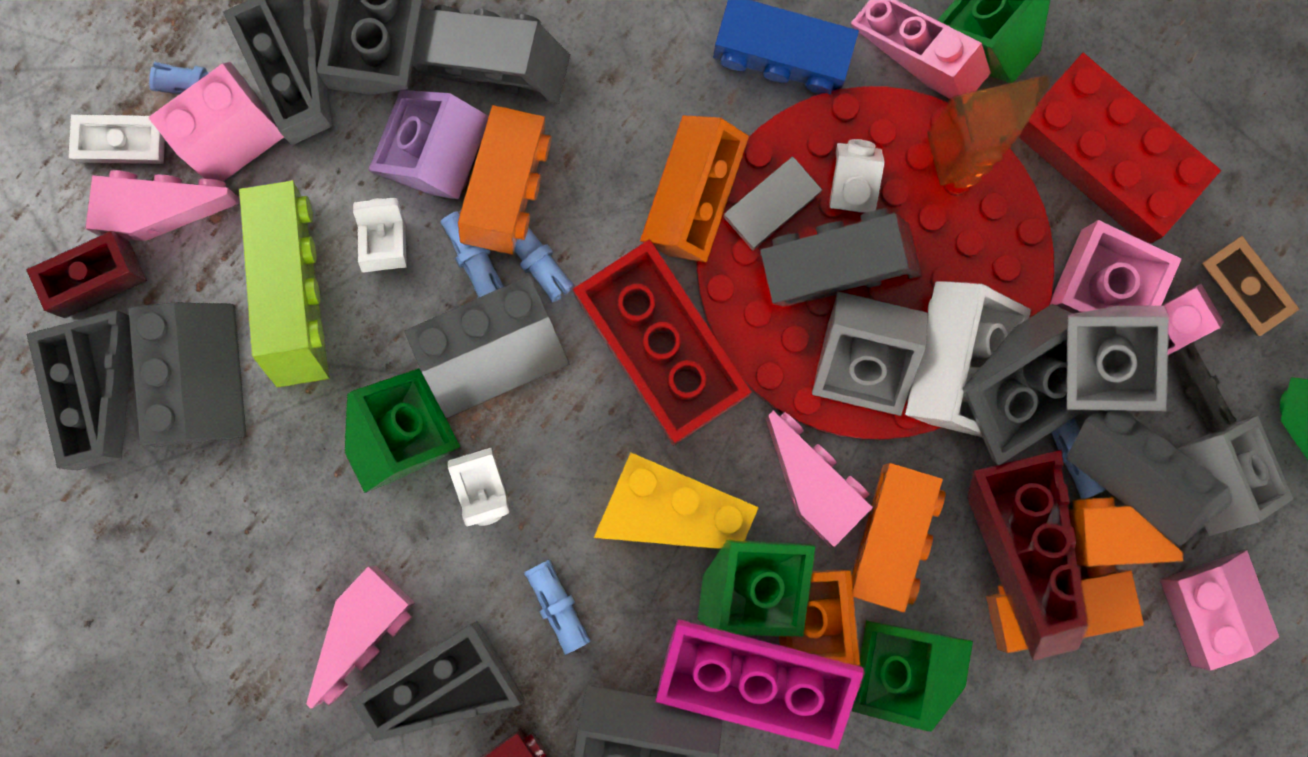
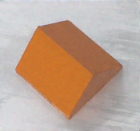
(829, 619)

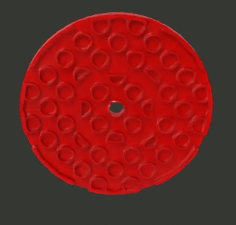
(961, 235)

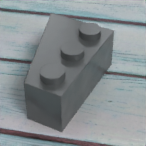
(490, 50)
(283, 54)
(840, 258)
(84, 387)
(440, 686)

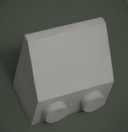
(870, 353)
(1118, 359)
(1247, 465)

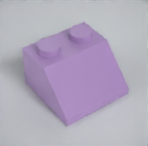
(430, 142)

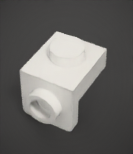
(857, 176)
(380, 234)
(479, 488)

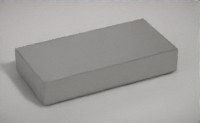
(772, 203)

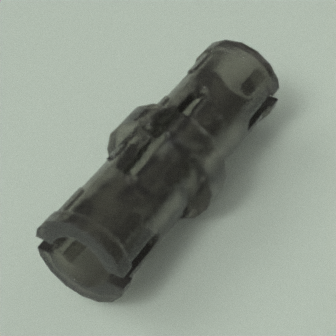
(1202, 388)

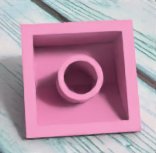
(217, 124)
(1113, 270)
(1220, 611)

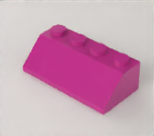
(758, 684)

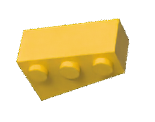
(672, 509)

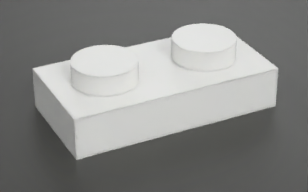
(115, 140)

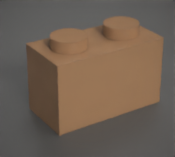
(1250, 286)

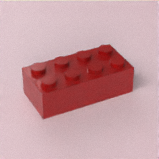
(1117, 151)
(661, 342)

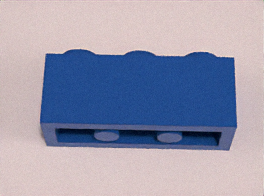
(785, 45)

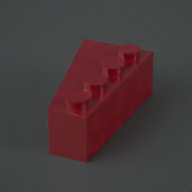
(1032, 546)

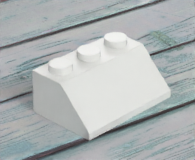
(962, 332)

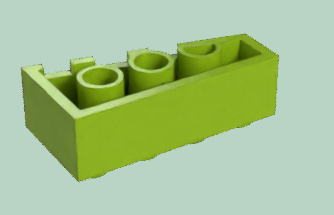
(282, 284)

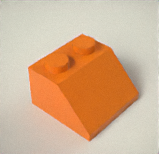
(1117, 535)

